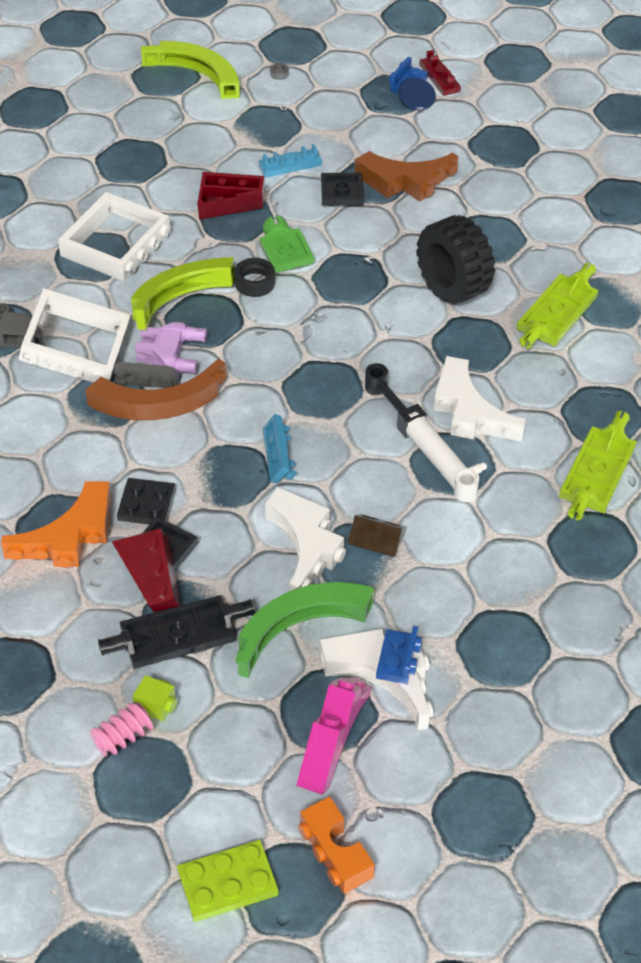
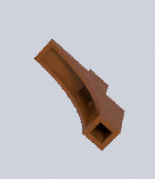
(414, 178)

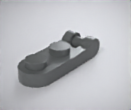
(145, 375)

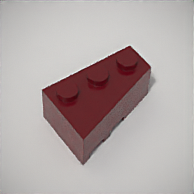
(151, 567)

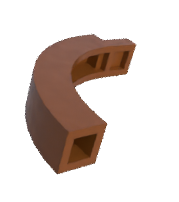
(156, 403)

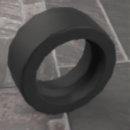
(254, 266)

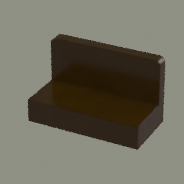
(376, 534)

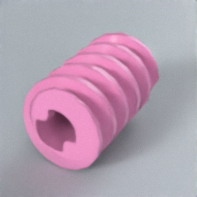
(120, 728)

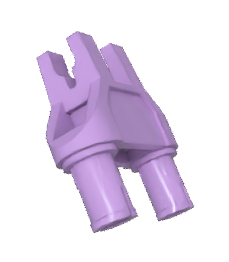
(164, 345)

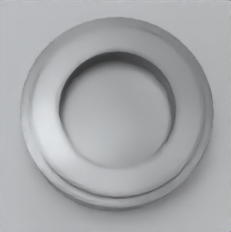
(279, 71)

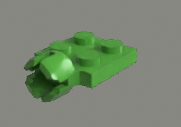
(284, 246)

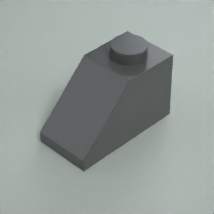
(14, 328)

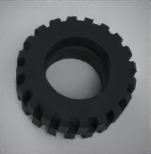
(455, 259)

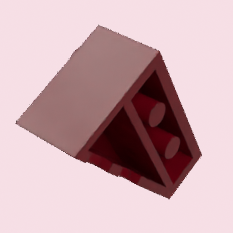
(229, 194)

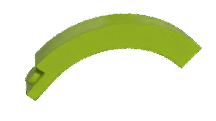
(195, 58)
(179, 281)

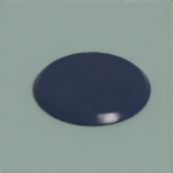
(417, 93)

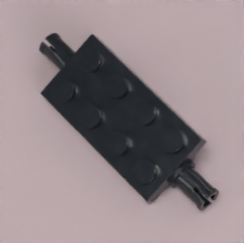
(177, 631)

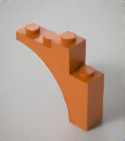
(62, 539)

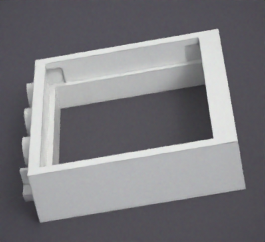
(71, 241)
(81, 312)

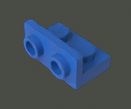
(404, 72)
(397, 655)

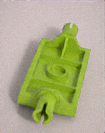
(558, 308)
(598, 468)

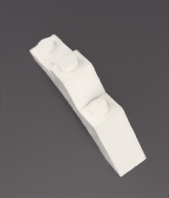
(470, 410)
(308, 529)
(359, 656)

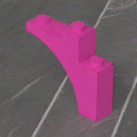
(330, 732)

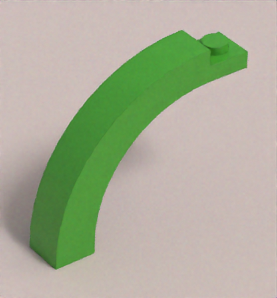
(296, 606)

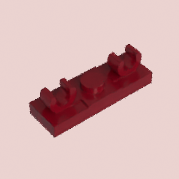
(439, 74)

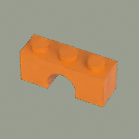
(346, 865)

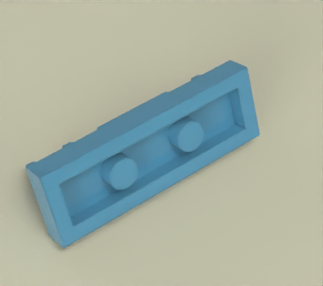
(290, 162)
(277, 449)

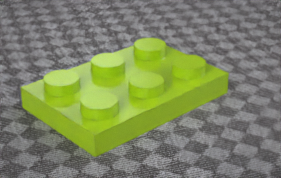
(227, 880)

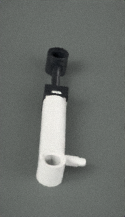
(413, 424)

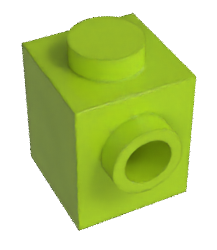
(156, 697)

